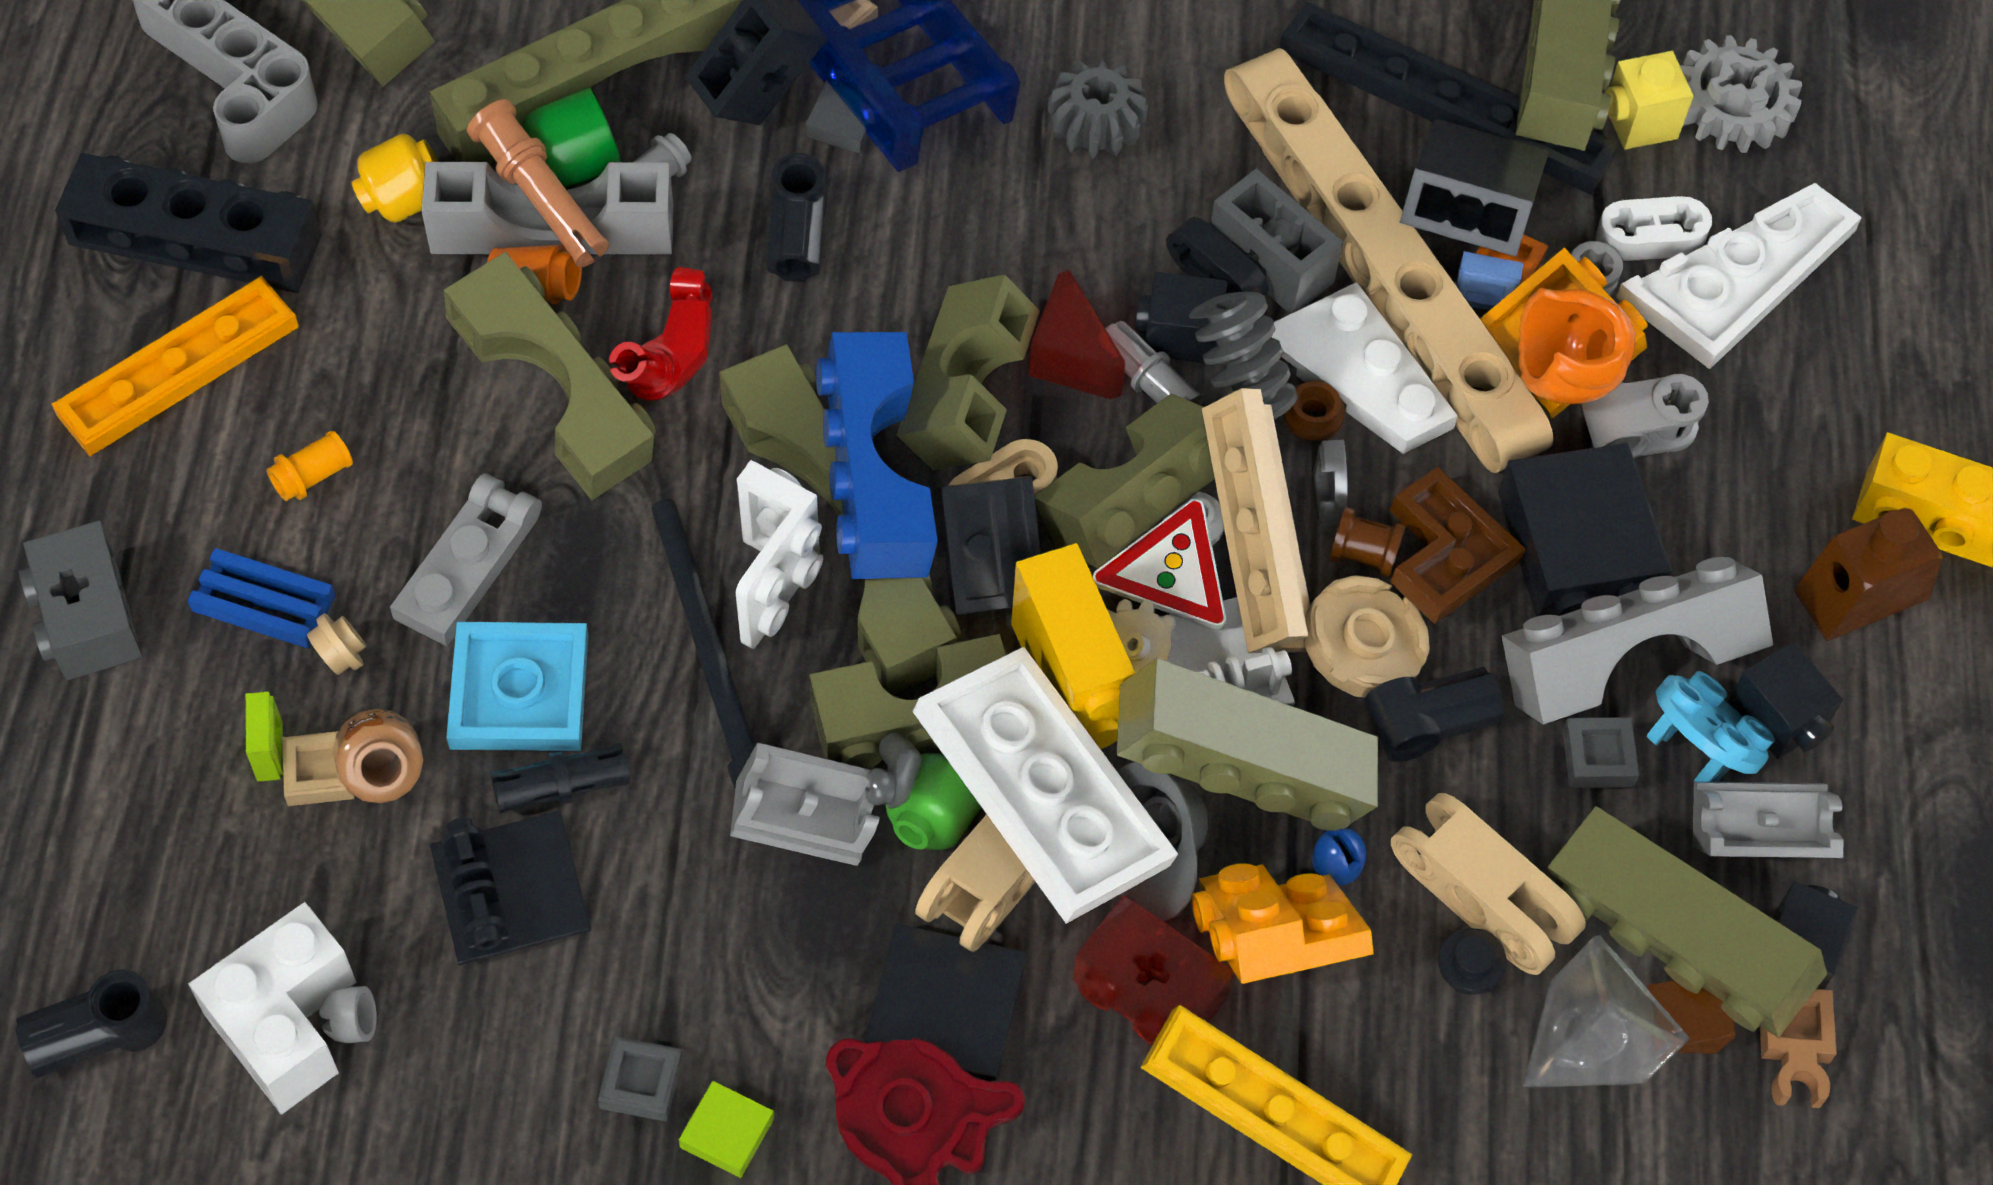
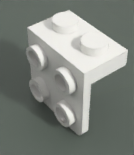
(783, 525)

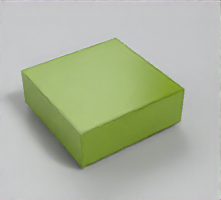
(264, 736)
(726, 1129)

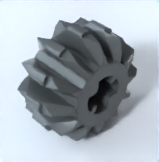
(1097, 108)

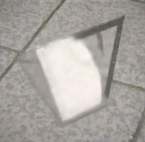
(1600, 1026)

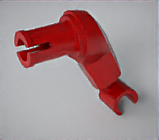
(677, 354)

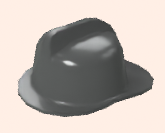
(1184, 822)

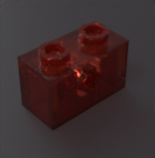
(1134, 947)

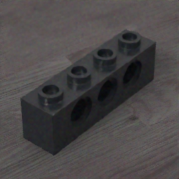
(189, 221)

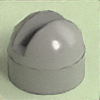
(350, 1015)

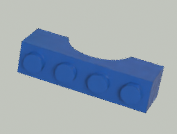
(885, 517)

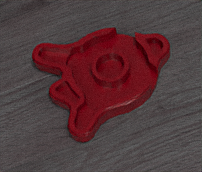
(915, 1109)

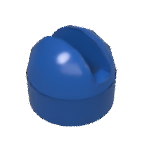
(1329, 858)

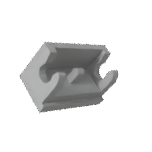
(803, 804)
(1765, 819)

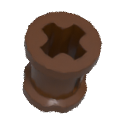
(1367, 542)

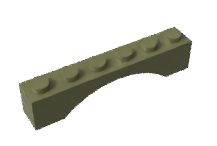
(574, 61)
(781, 420)

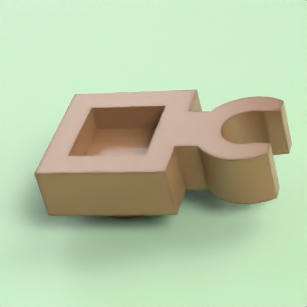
(1801, 1046)

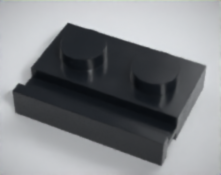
(984, 535)

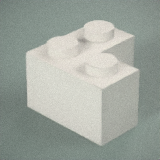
(263, 1000)

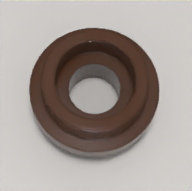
(1319, 398)

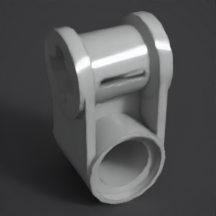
(1646, 417)

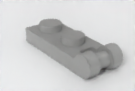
(465, 560)

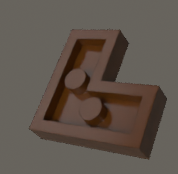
(1462, 548)

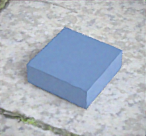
(1487, 279)

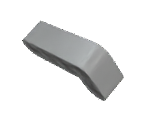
(263, 77)

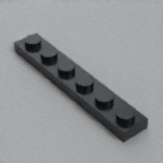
(1430, 89)

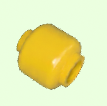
(393, 177)

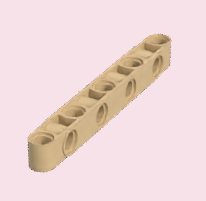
(1388, 259)

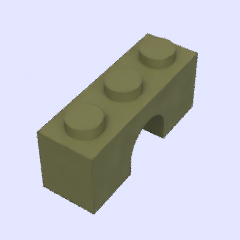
(950, 411)
(1117, 505)
(857, 712)

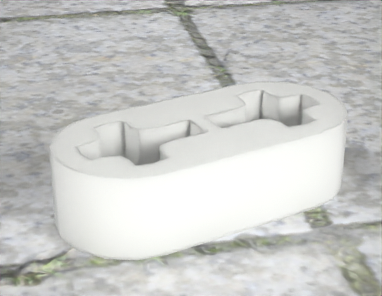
(1654, 228)

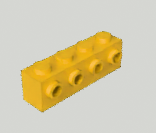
(1942, 489)

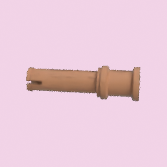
(523, 162)

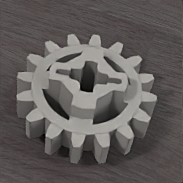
(1738, 93)

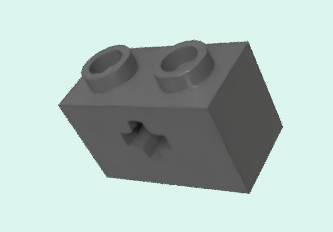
(1280, 238)
(80, 601)

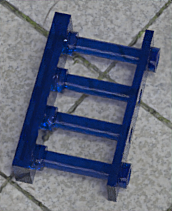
(870, 89)

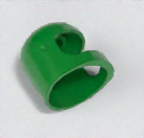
(574, 137)

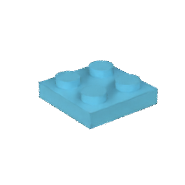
(518, 686)

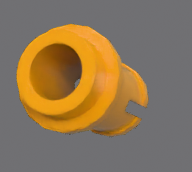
(308, 466)

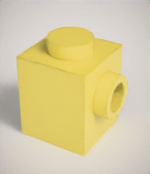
(1648, 100)

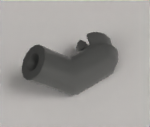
(896, 783)

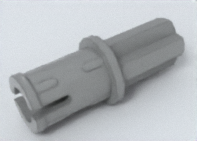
(1149, 369)

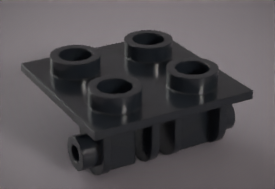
(508, 886)

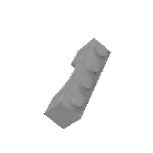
(475, 210)
(1566, 659)

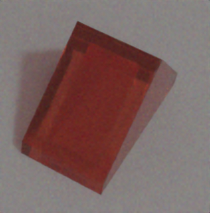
(1074, 345)

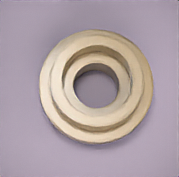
(337, 643)

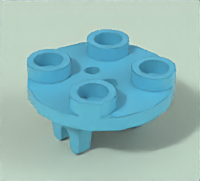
(1712, 725)

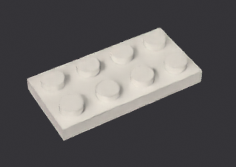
(1045, 784)

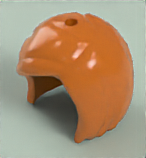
(1573, 345)

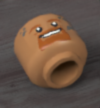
(377, 755)

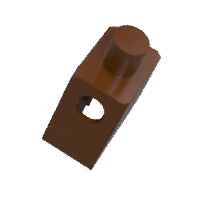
(1887, 567)

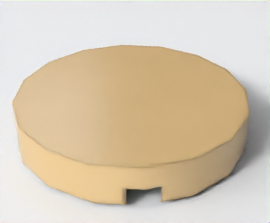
(1364, 635)

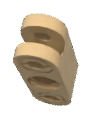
(1489, 883)
(976, 885)

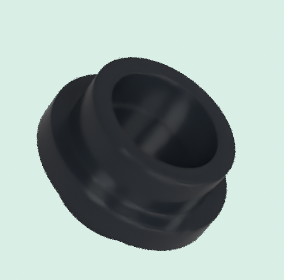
(1472, 961)

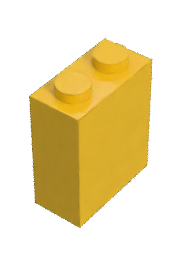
(1072, 637)

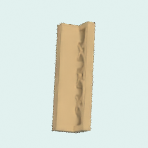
(1258, 521)

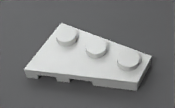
(1363, 359)

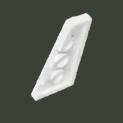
(1741, 274)

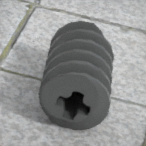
(1245, 348)

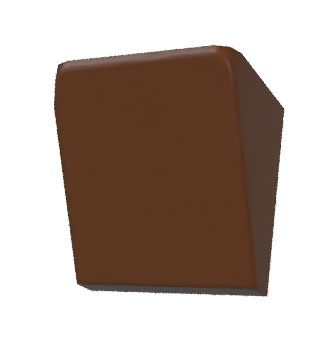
(1697, 1015)

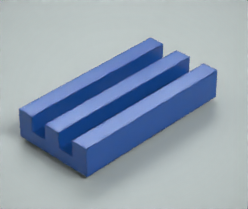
(268, 576)

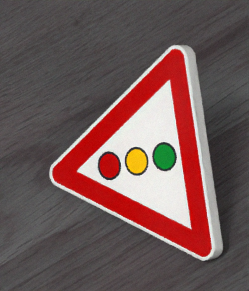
(1170, 568)

